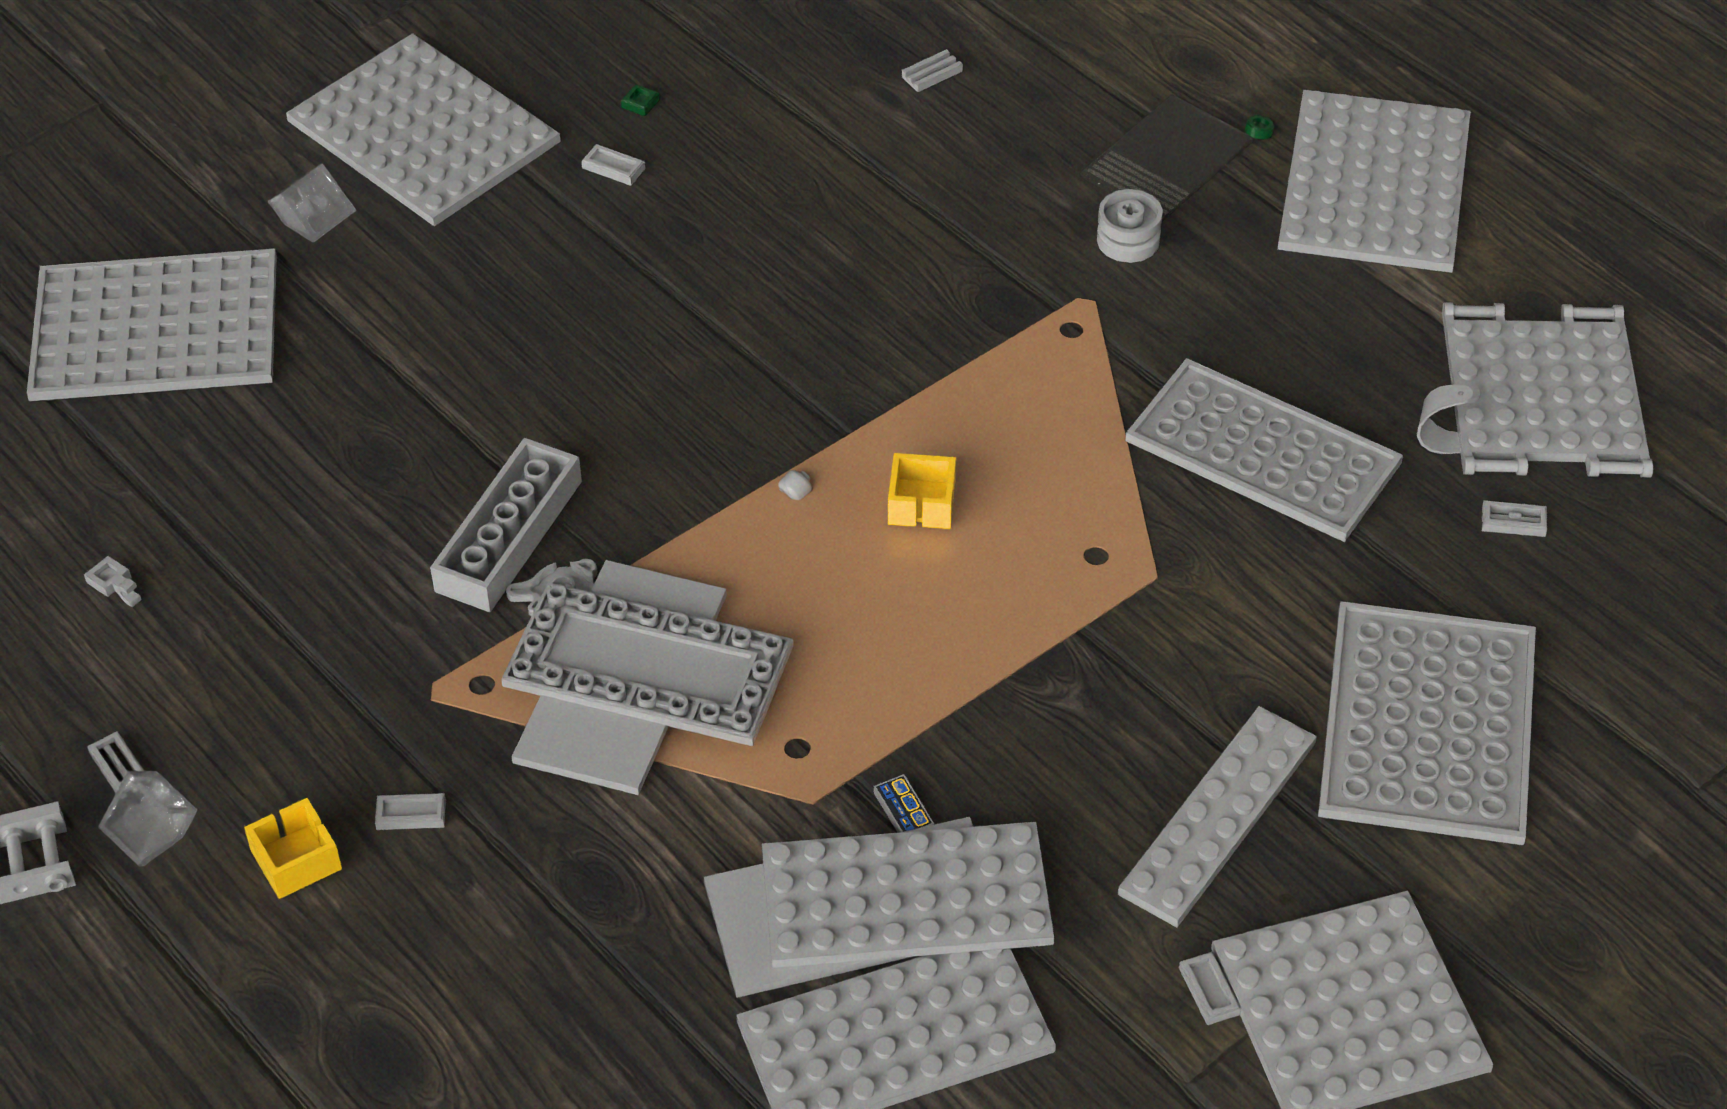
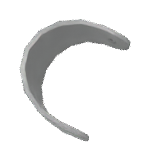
(1429, 434)

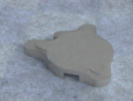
(578, 576)

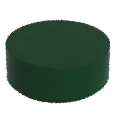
(1259, 127)

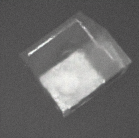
(312, 204)
(146, 816)

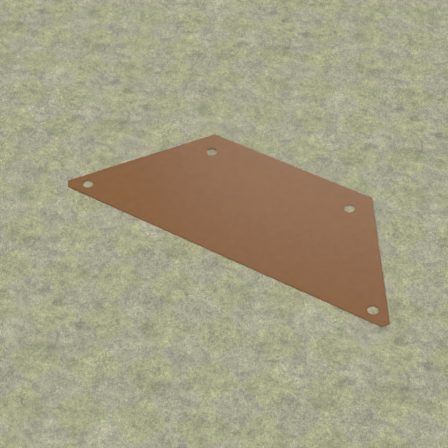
(909, 618)

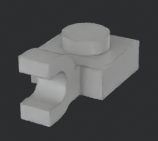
(113, 577)

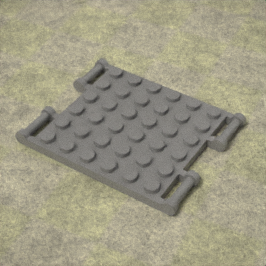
(1546, 391)

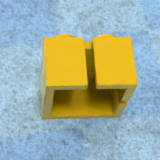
(921, 490)
(300, 856)

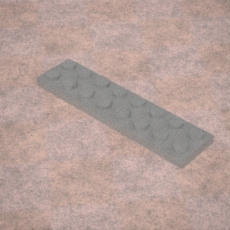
(1217, 816)

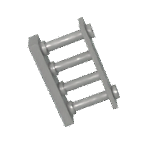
(25, 826)

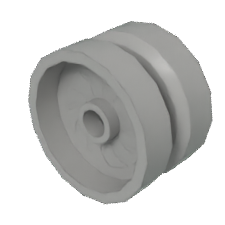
(1129, 225)

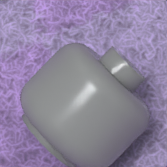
(795, 484)

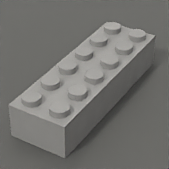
(506, 525)

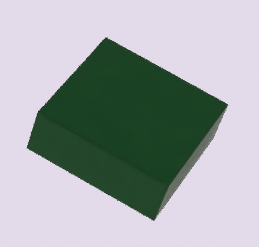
(640, 100)

